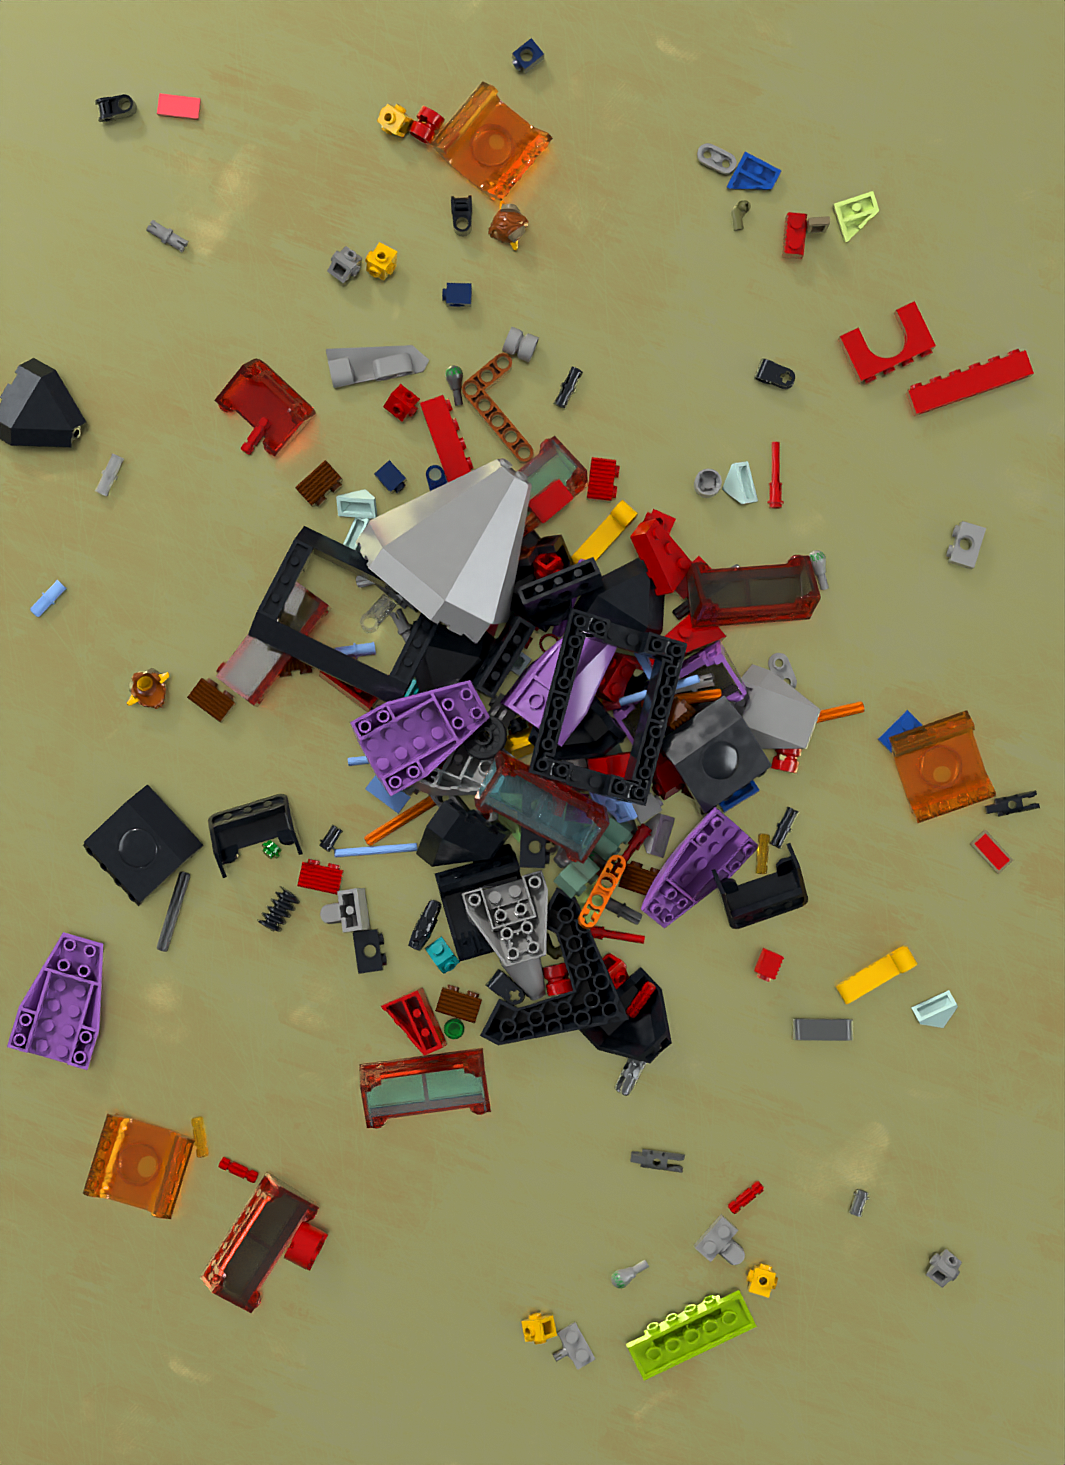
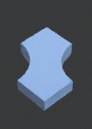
(620, 810)

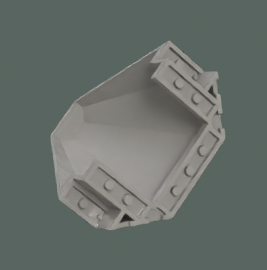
(455, 548)

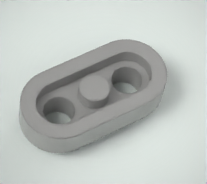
(717, 157)
(785, 670)

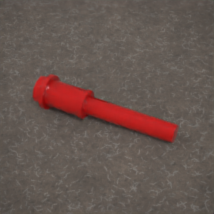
(775, 486)
(634, 844)
(599, 932)

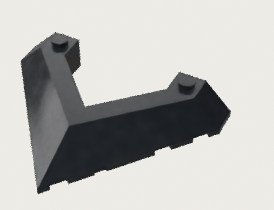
(593, 994)

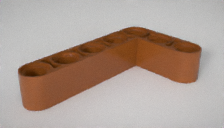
(494, 410)

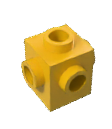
(394, 120)
(381, 261)
(761, 1288)
(538, 1328)

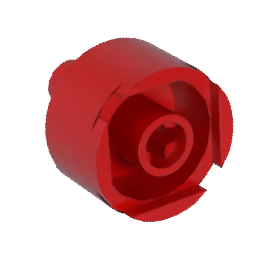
(305, 1246)

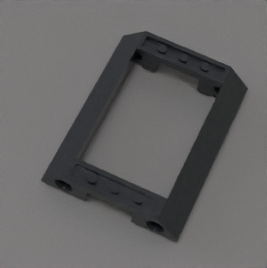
(318, 655)
(653, 718)

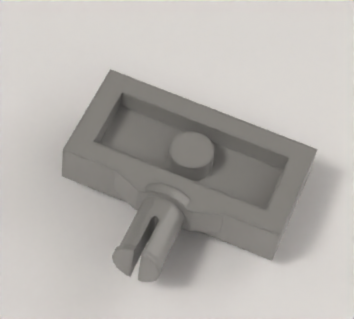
(574, 1346)

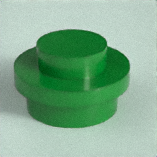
(271, 850)
(454, 1028)

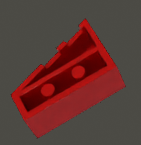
(662, 556)
(695, 637)
(359, 697)
(417, 1020)

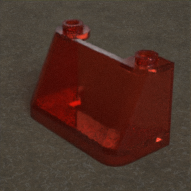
(261, 392)

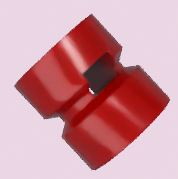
(425, 126)
(786, 760)
(557, 979)

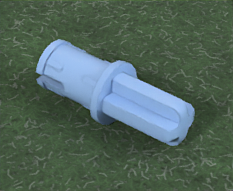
(47, 598)
(358, 650)

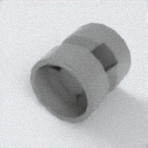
(520, 344)
(707, 483)

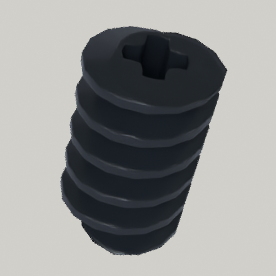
(279, 910)

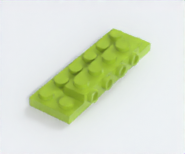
(690, 1333)

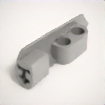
(370, 363)

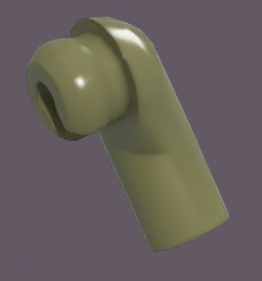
(738, 212)
(553, 952)

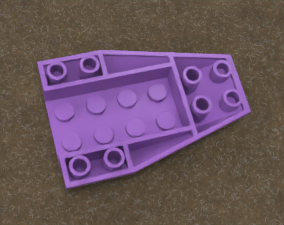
(531, 689)
(418, 732)
(687, 872)
(63, 1004)

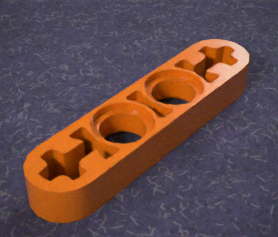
(599, 890)

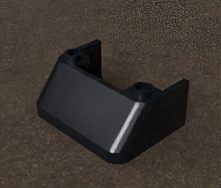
(251, 825)
(764, 896)

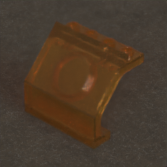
(490, 143)
(941, 767)
(139, 1165)

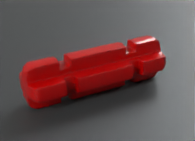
(256, 435)
(640, 1000)
(238, 1170)
(746, 1197)

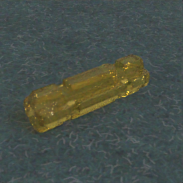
(762, 853)
(199, 1136)

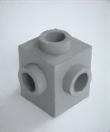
(344, 264)
(944, 1268)

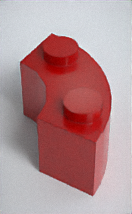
(610, 764)
(666, 779)

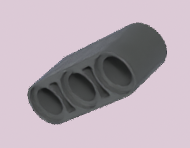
(823, 1029)

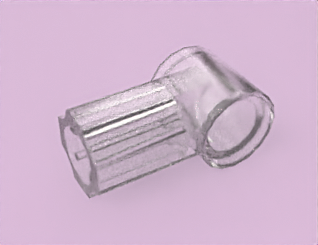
(378, 612)

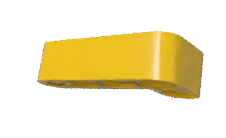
(606, 533)
(876, 974)

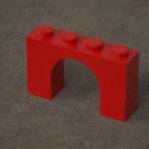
(868, 365)

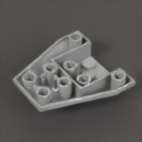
(776, 711)
(512, 917)

